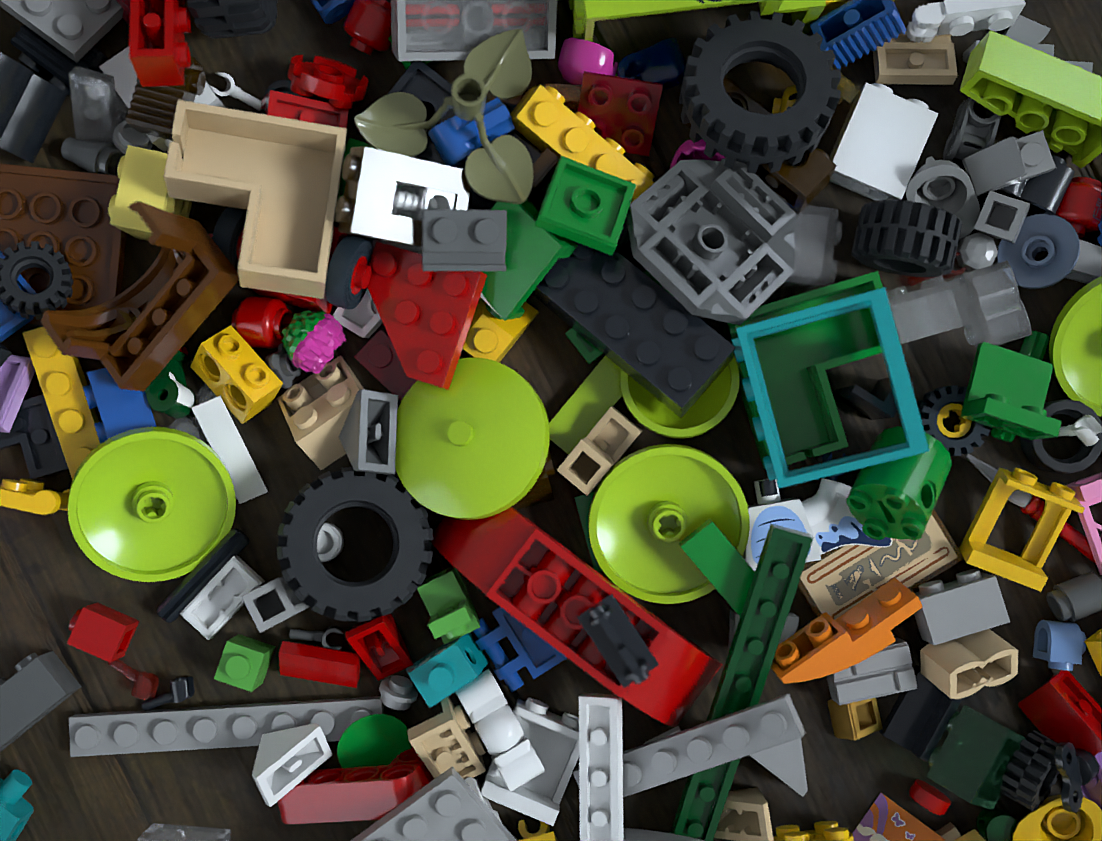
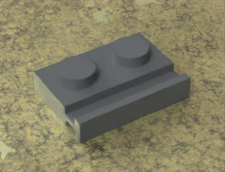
(463, 240)

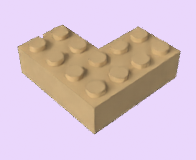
(279, 173)

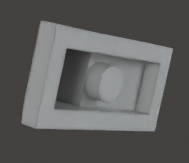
(1009, 162)

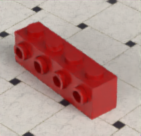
(158, 41)

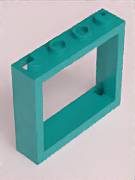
(896, 368)

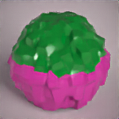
(312, 340)

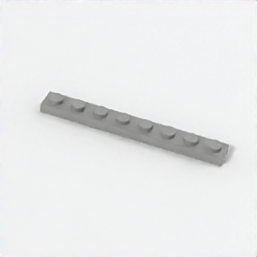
(210, 725)

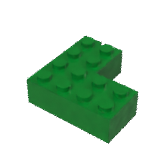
(797, 362)

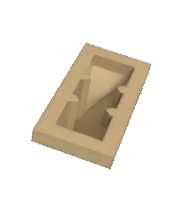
(745, 817)

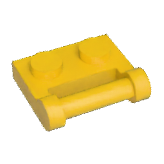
(32, 497)

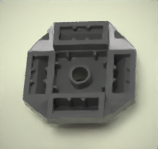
(735, 217)

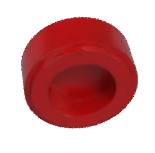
(929, 797)

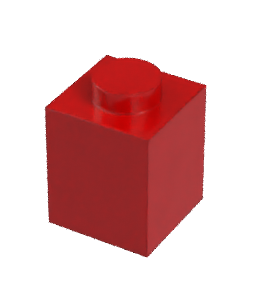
(102, 631)

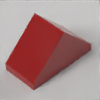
(380, 646)

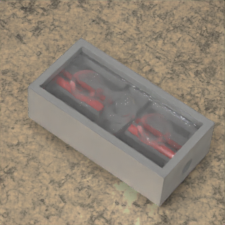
(455, 27)

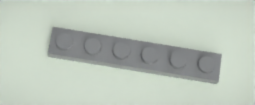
(710, 744)

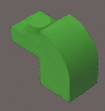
(448, 605)

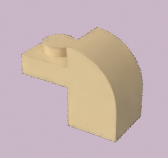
(599, 450)

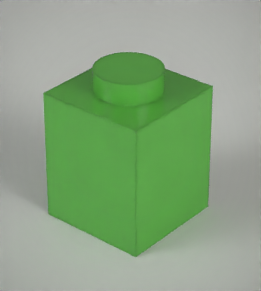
(244, 662)

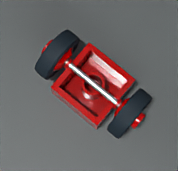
(347, 268)

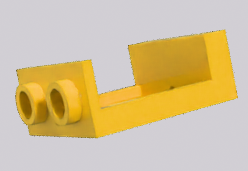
(1028, 566)

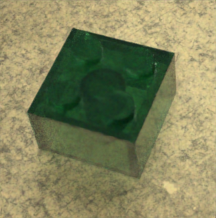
(974, 757)

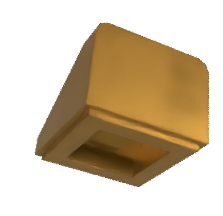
(855, 719)

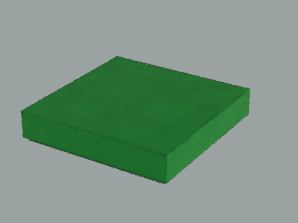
(586, 205)

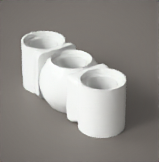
(500, 730)

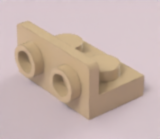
(448, 742)

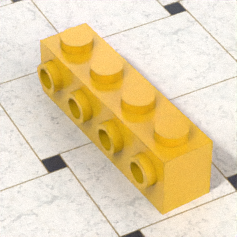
(551, 125)

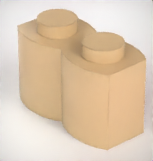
(969, 663)

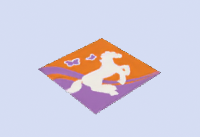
(892, 823)

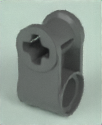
(970, 132)

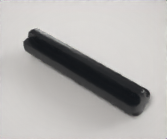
(189, 588)

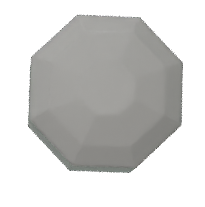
(976, 251)

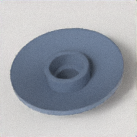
(1040, 234)

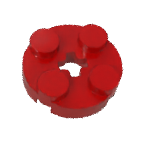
(327, 79)

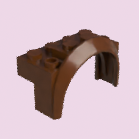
(167, 301)

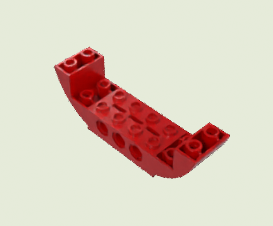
(551, 586)

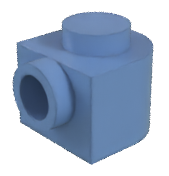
(1059, 644)

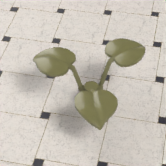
(498, 170)

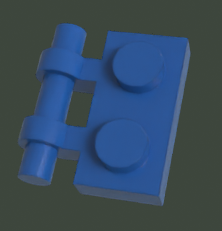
(531, 649)

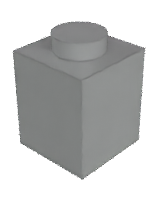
(1002, 217)

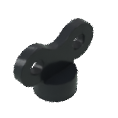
(1077, 769)

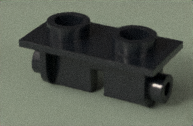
(618, 641)

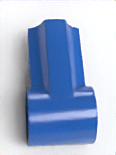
(459, 138)

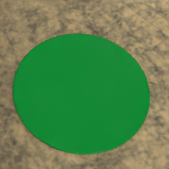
(372, 741)

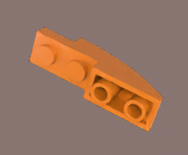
(837, 644)

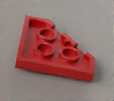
(423, 311)

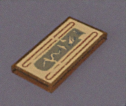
(857, 571)

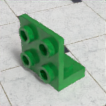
(1009, 393)

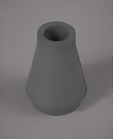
(92, 155)

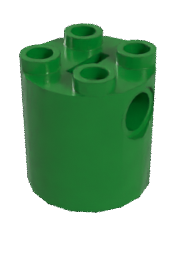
(899, 494)

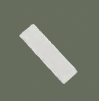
(230, 447)

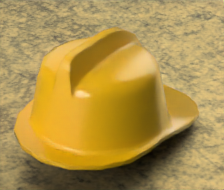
(1054, 823)

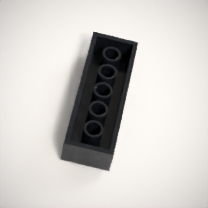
(636, 325)

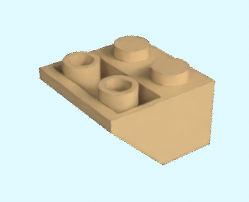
(319, 410)

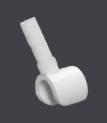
(236, 92)
(1084, 429)

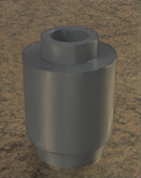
(1076, 597)

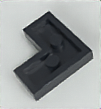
(37, 437)

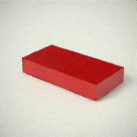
(319, 664)

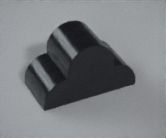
(26, 109)

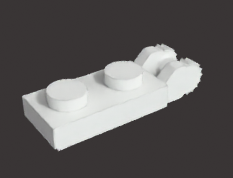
(962, 17)

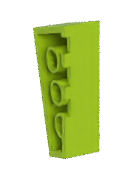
(1038, 93)

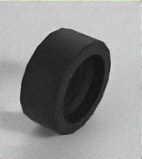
(1085, 455)

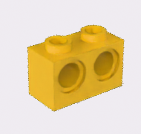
(236, 374)

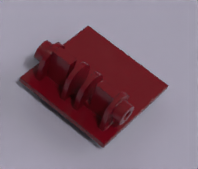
(621, 109)

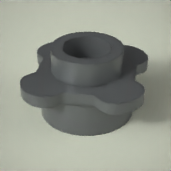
(282, 366)

